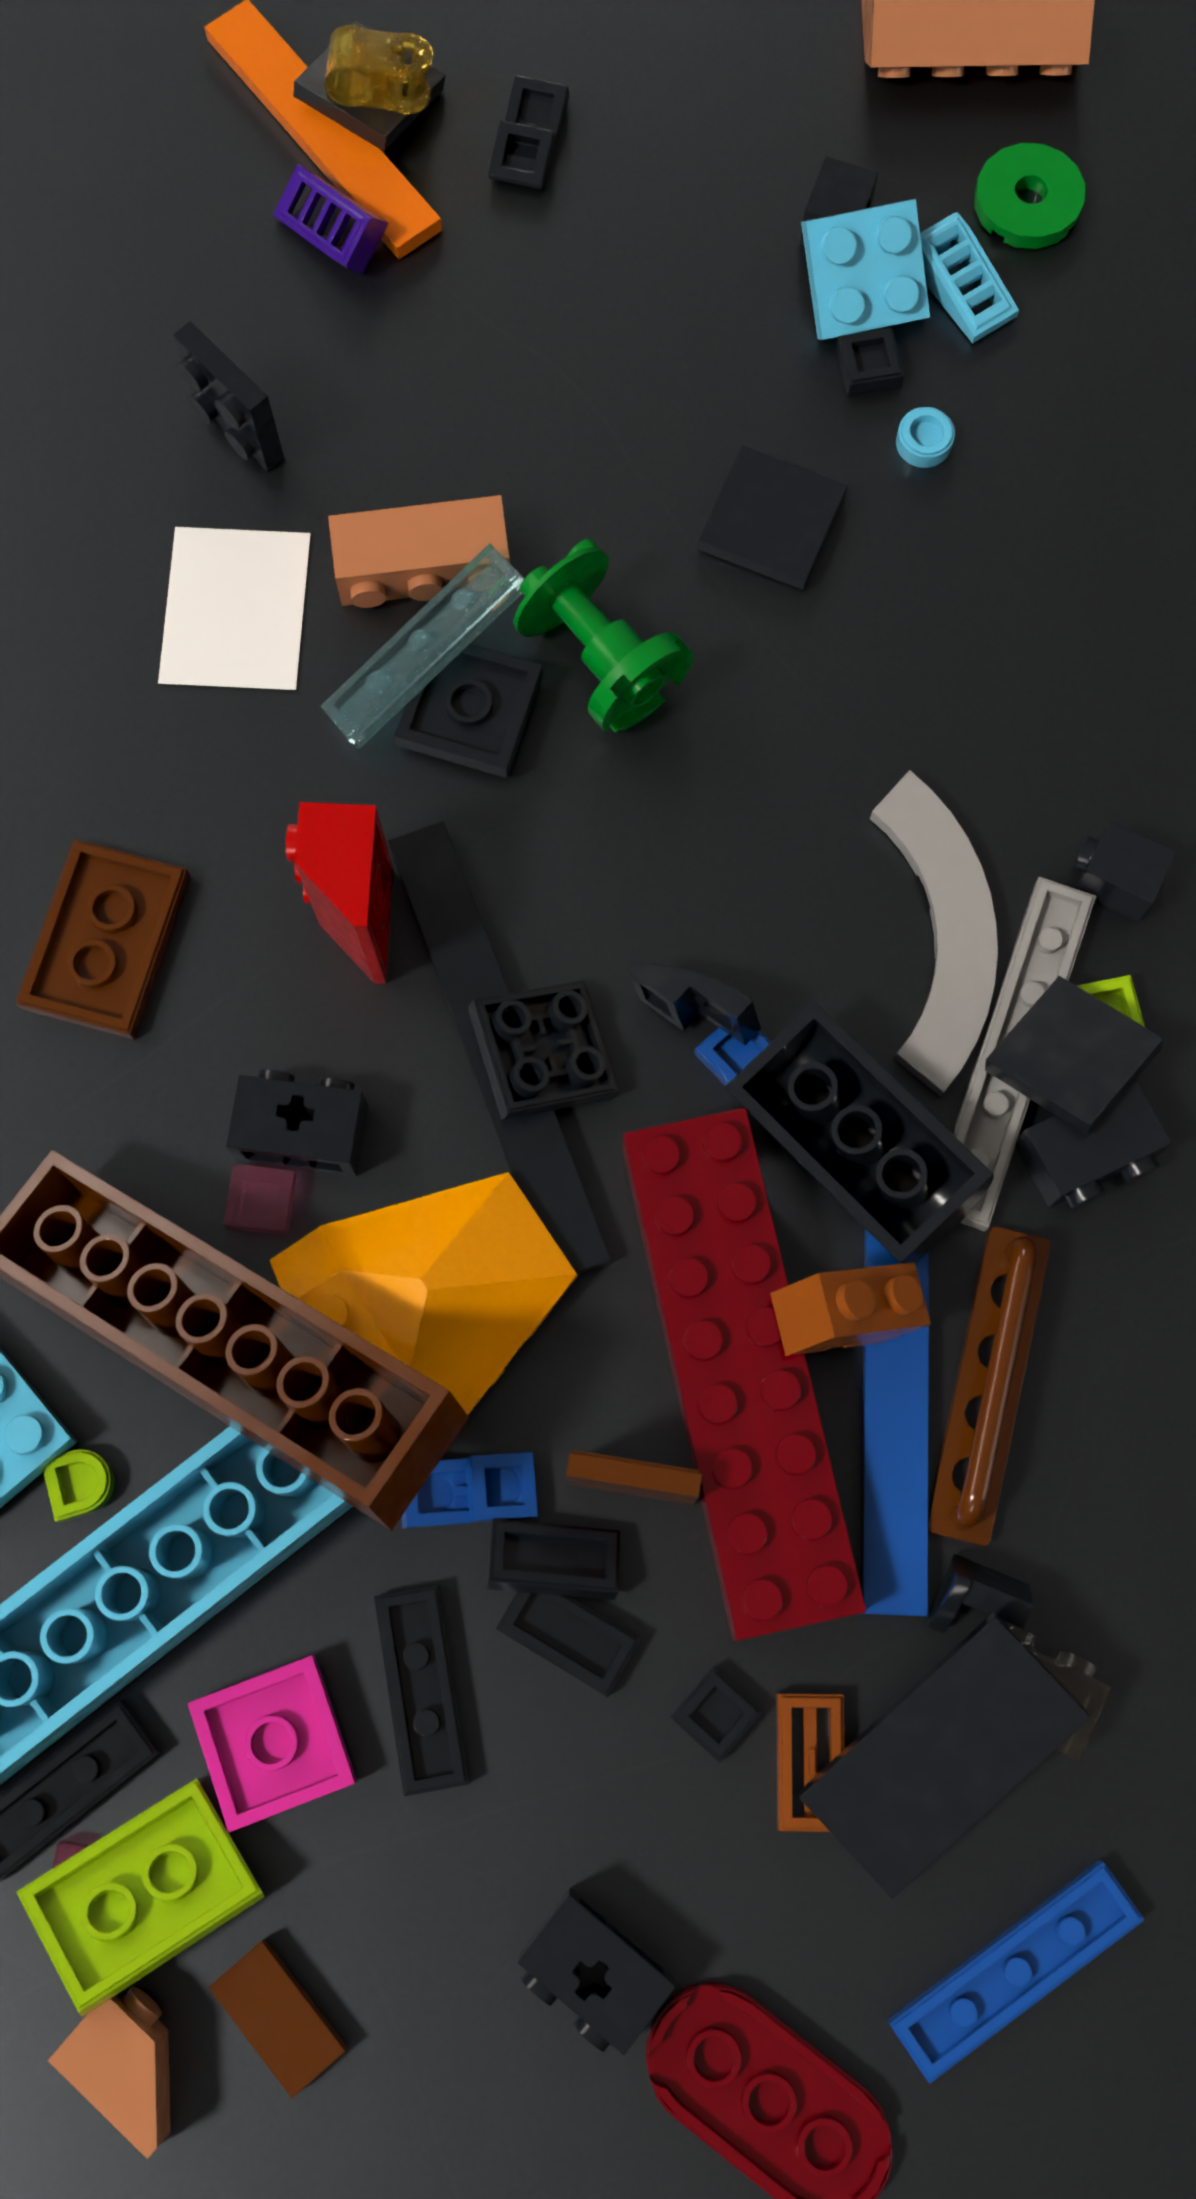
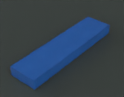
(1014, 1970)

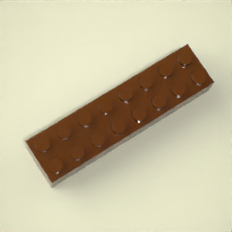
(228, 1339)

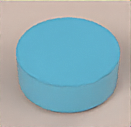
(925, 437)

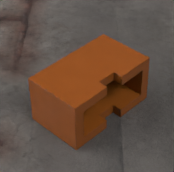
(850, 1308)

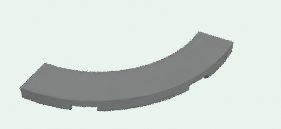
(961, 926)

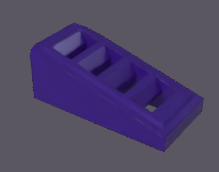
(363, 236)

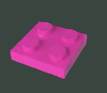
(272, 1743)

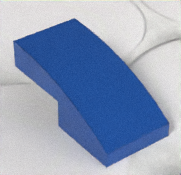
(475, 1491)

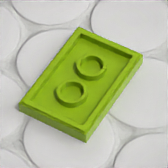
(139, 1896)

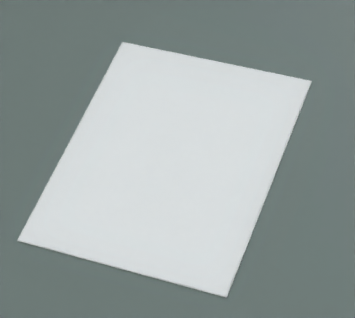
(234, 608)

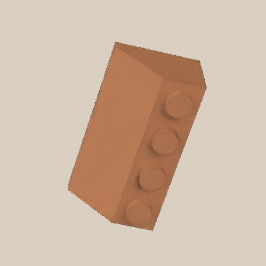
(976, 34)

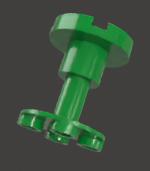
(625, 665)

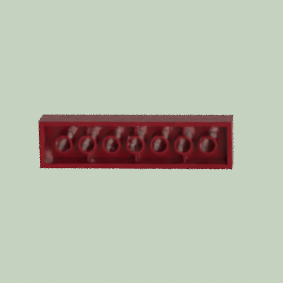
(741, 1400)

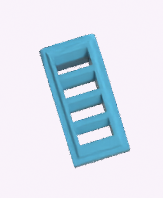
(952, 244)

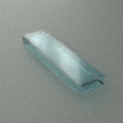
(424, 646)

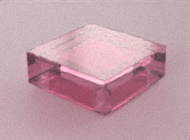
(260, 1199)

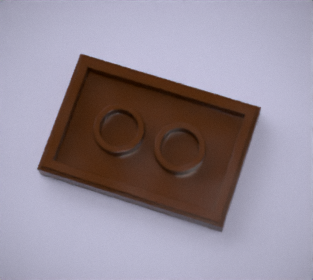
(103, 939)

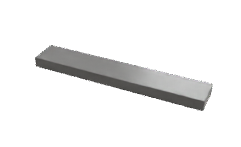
(1042, 952)

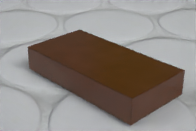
(278, 2018)

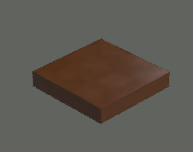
(633, 1477)

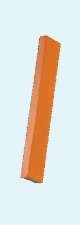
(344, 158)

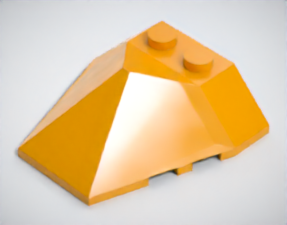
(436, 1280)

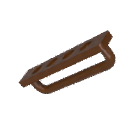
(972, 1513)

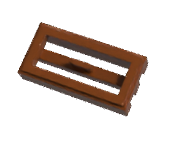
(809, 1703)

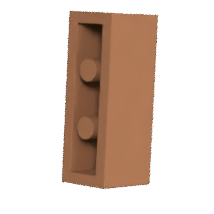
(411, 548)

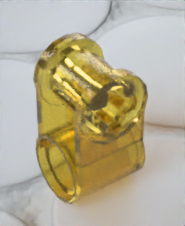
(370, 69)

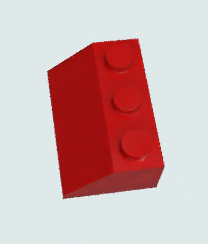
(346, 878)

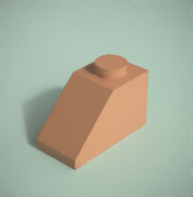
(123, 2066)

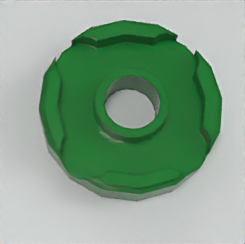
(1035, 169)

